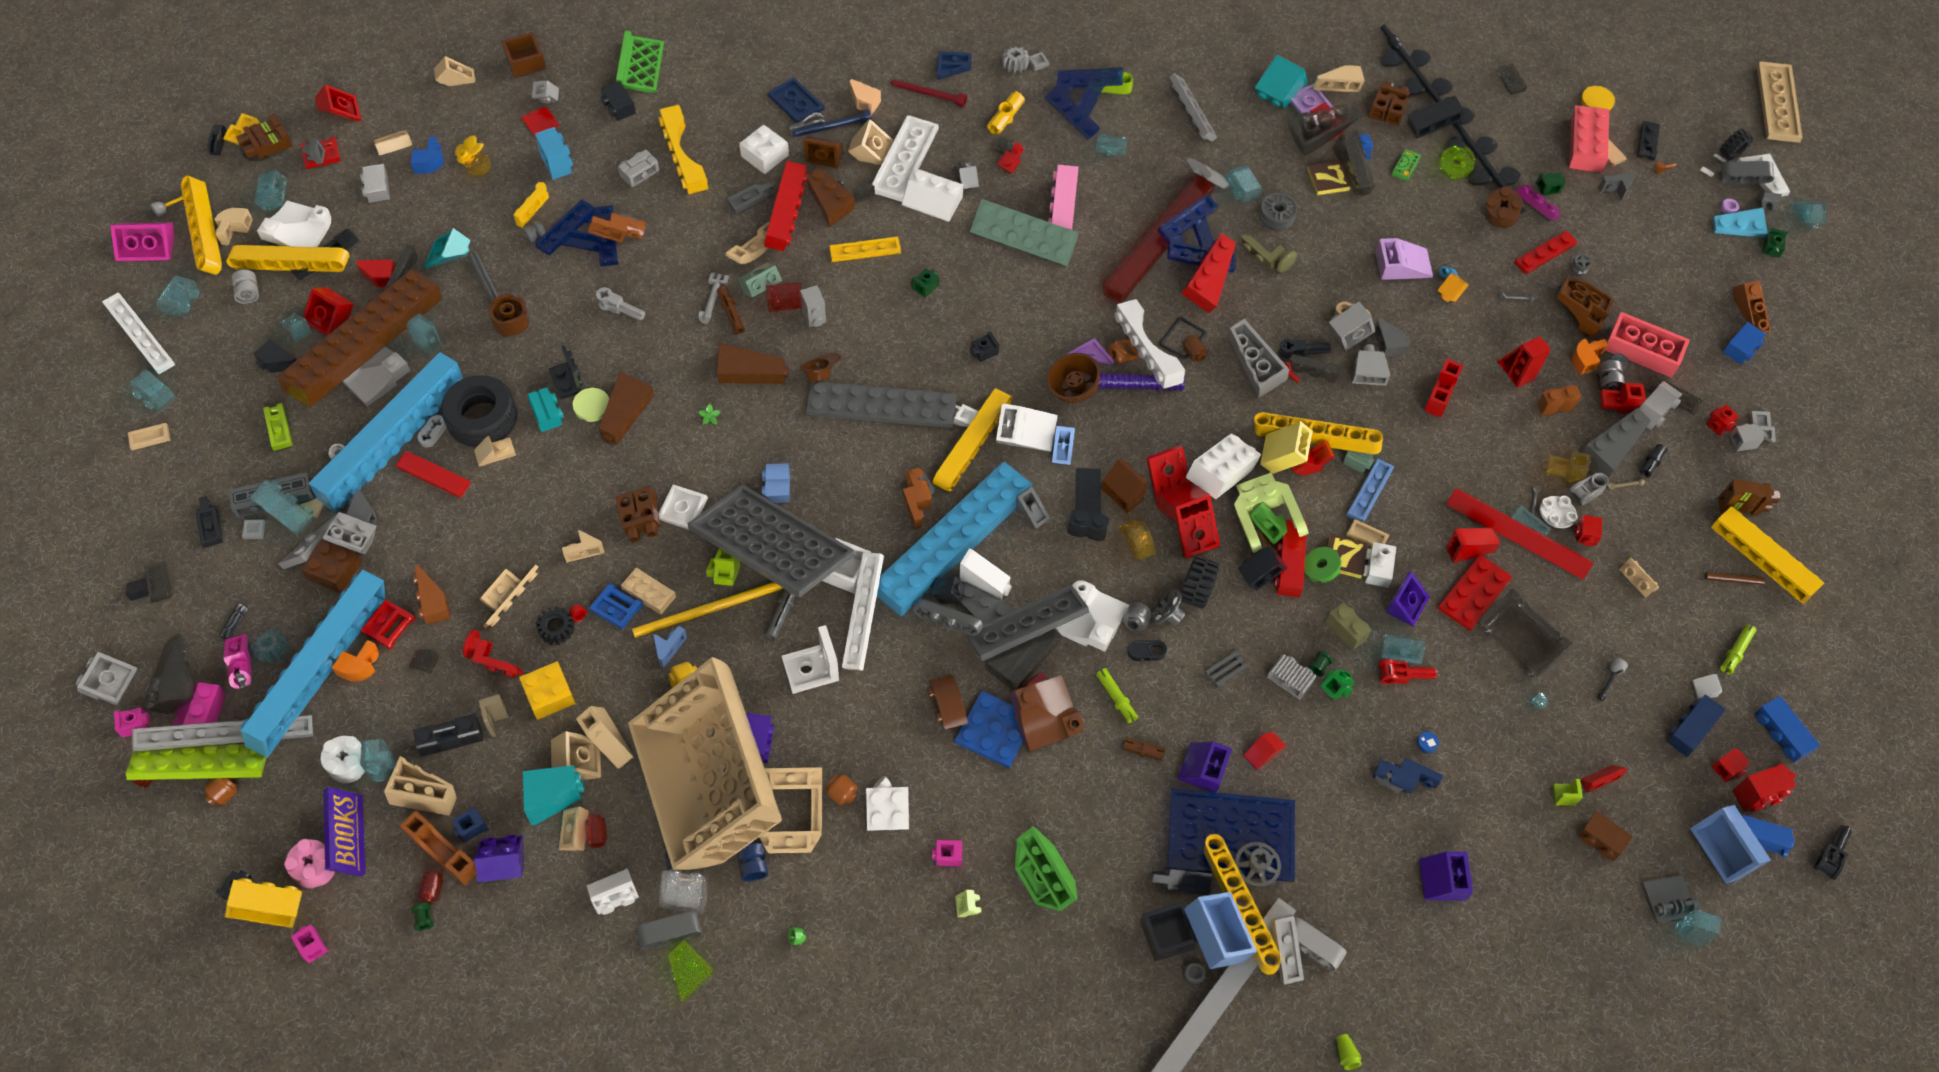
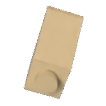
(453, 73)

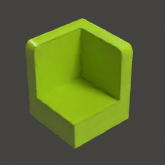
(1567, 793)

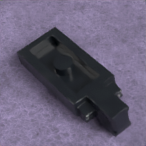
(208, 523)
(1184, 880)

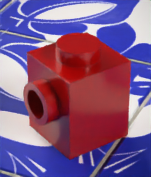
(1589, 530)
(1731, 765)

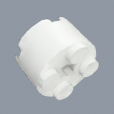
(342, 759)

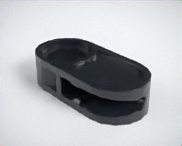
(216, 140)
(1142, 650)

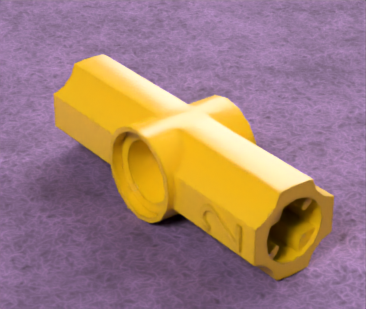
(1005, 113)

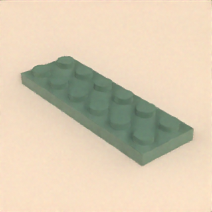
(1024, 232)

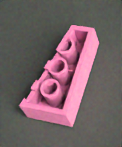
(1064, 196)

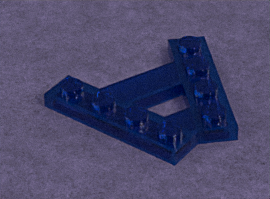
(1095, 81)
(1194, 217)
(566, 233)

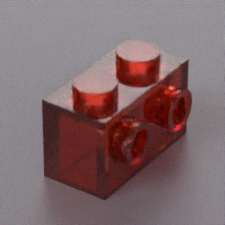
(784, 296)

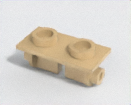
(1639, 578)

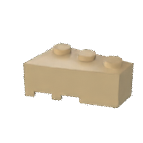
(418, 790)

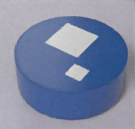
(1427, 742)

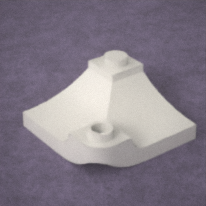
(296, 225)
(1100, 624)

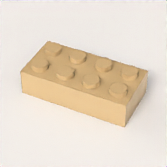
(648, 590)

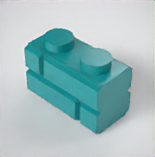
(545, 409)

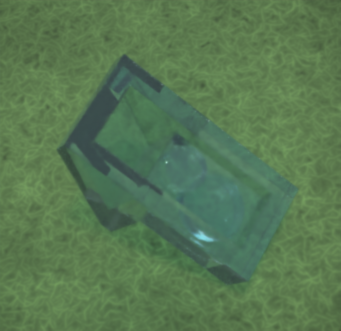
(297, 327)

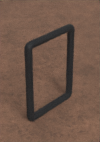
(1170, 331)

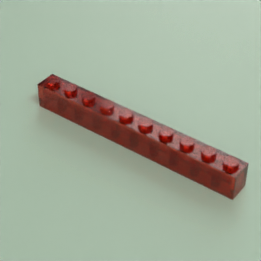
(1152, 244)

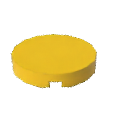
(1598, 97)

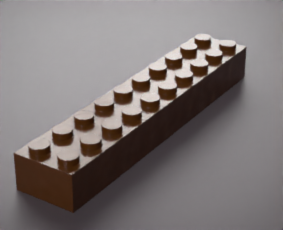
(359, 338)

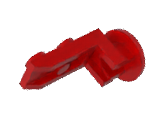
(481, 650)

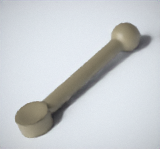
(1611, 486)

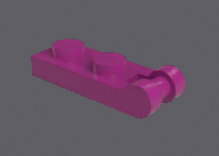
(1538, 202)

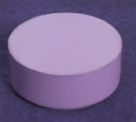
(1729, 206)

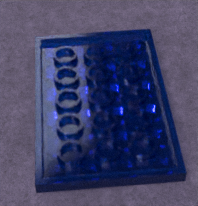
(1235, 819)

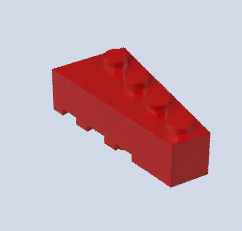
(1209, 277)

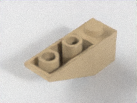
(605, 735)

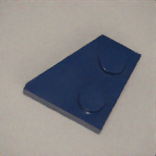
(953, 63)

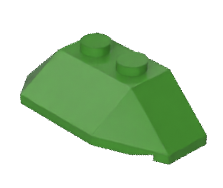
(1044, 871)

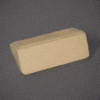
(392, 142)
(573, 829)

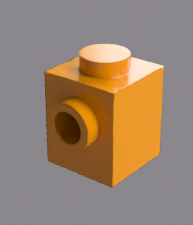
(1452, 288)

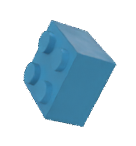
(554, 153)

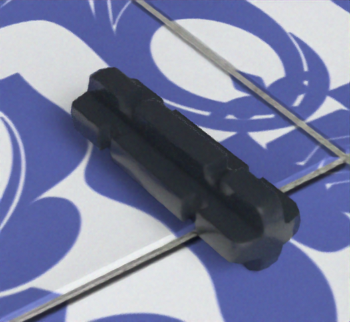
(233, 621)

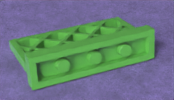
(627, 51)

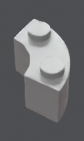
(1660, 403)

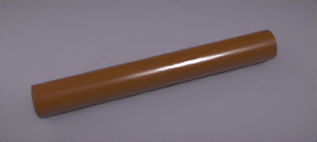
(1734, 578)

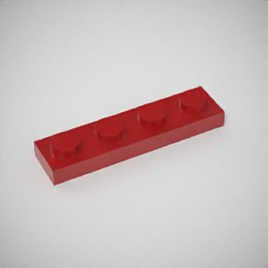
(1545, 252)

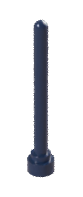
(863, 117)

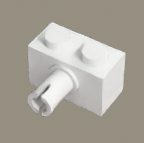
(1380, 564)

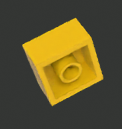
(547, 690)

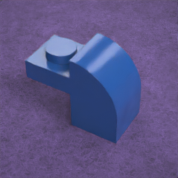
(427, 160)

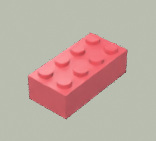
(1589, 138)
(1647, 344)

